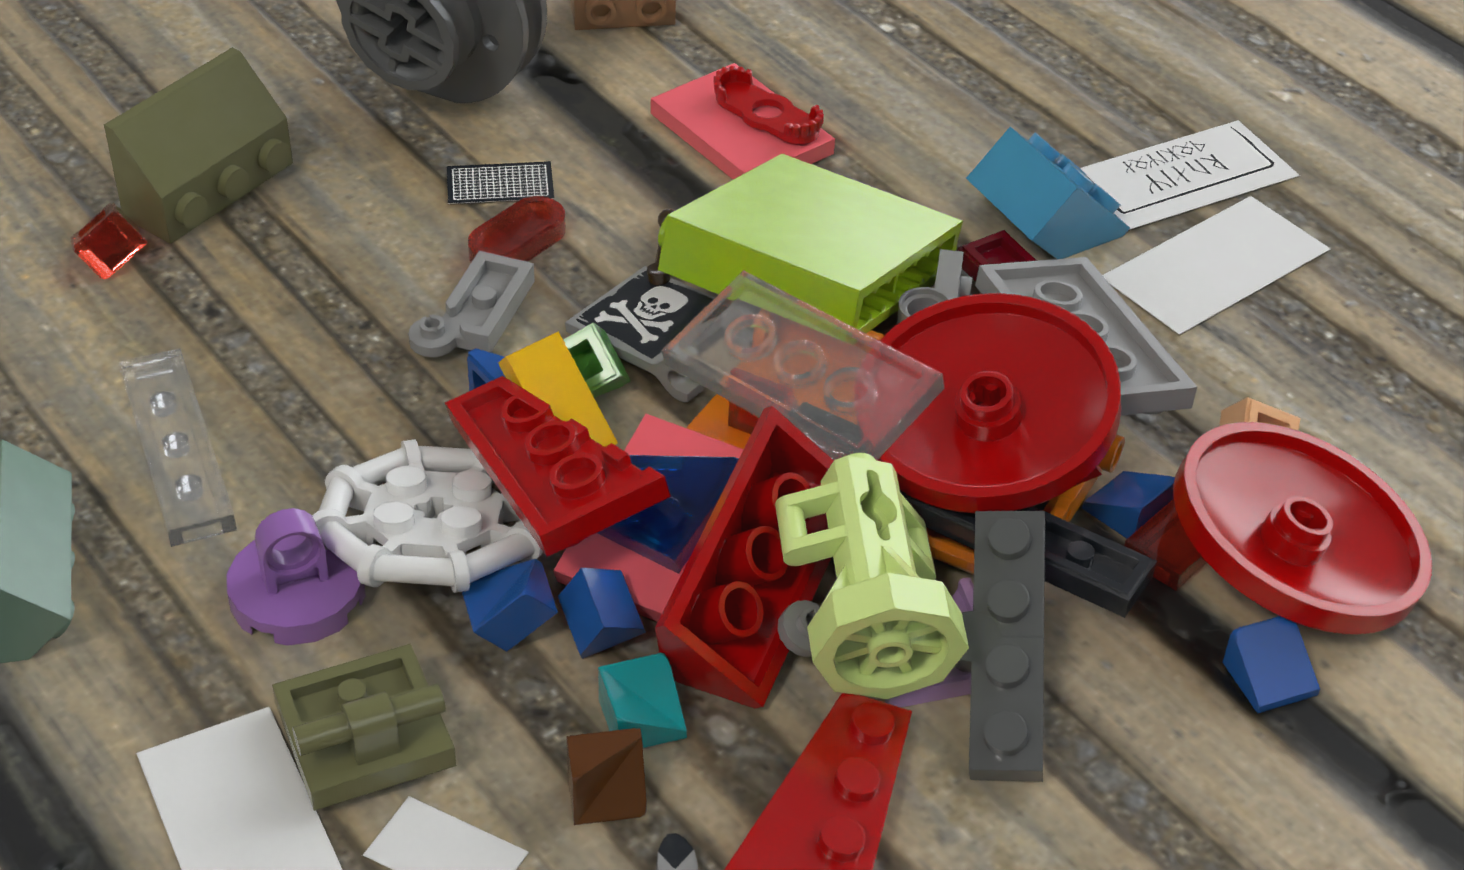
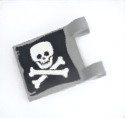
(643, 321)

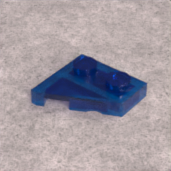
(673, 526)

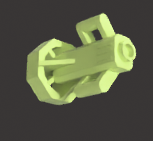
(886, 615)

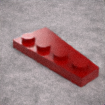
(550, 467)
(835, 794)

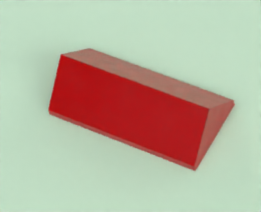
(735, 584)

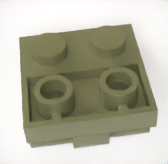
(364, 726)

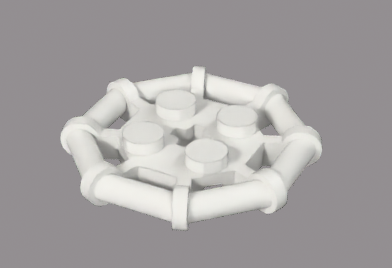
(424, 517)

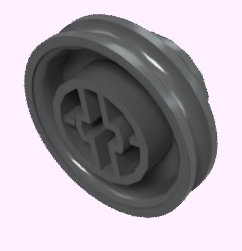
(446, 43)

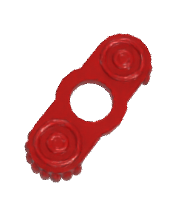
(740, 96)

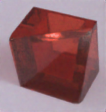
(108, 241)

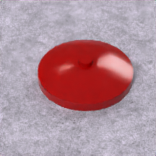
(1021, 407)
(1302, 528)

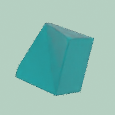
(642, 696)

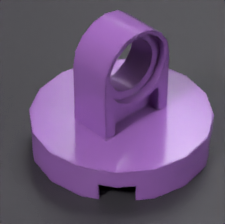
(290, 582)

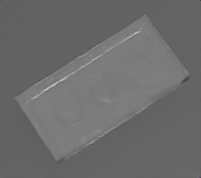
(814, 369)

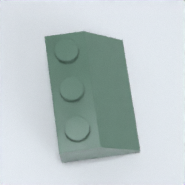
(33, 552)

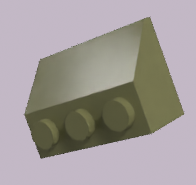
(197, 146)

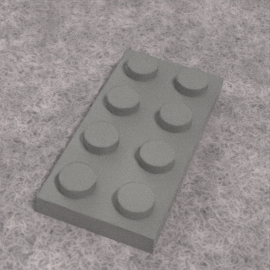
(1147, 372)

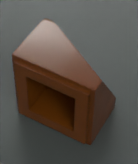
(606, 776)

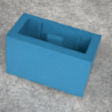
(1045, 196)

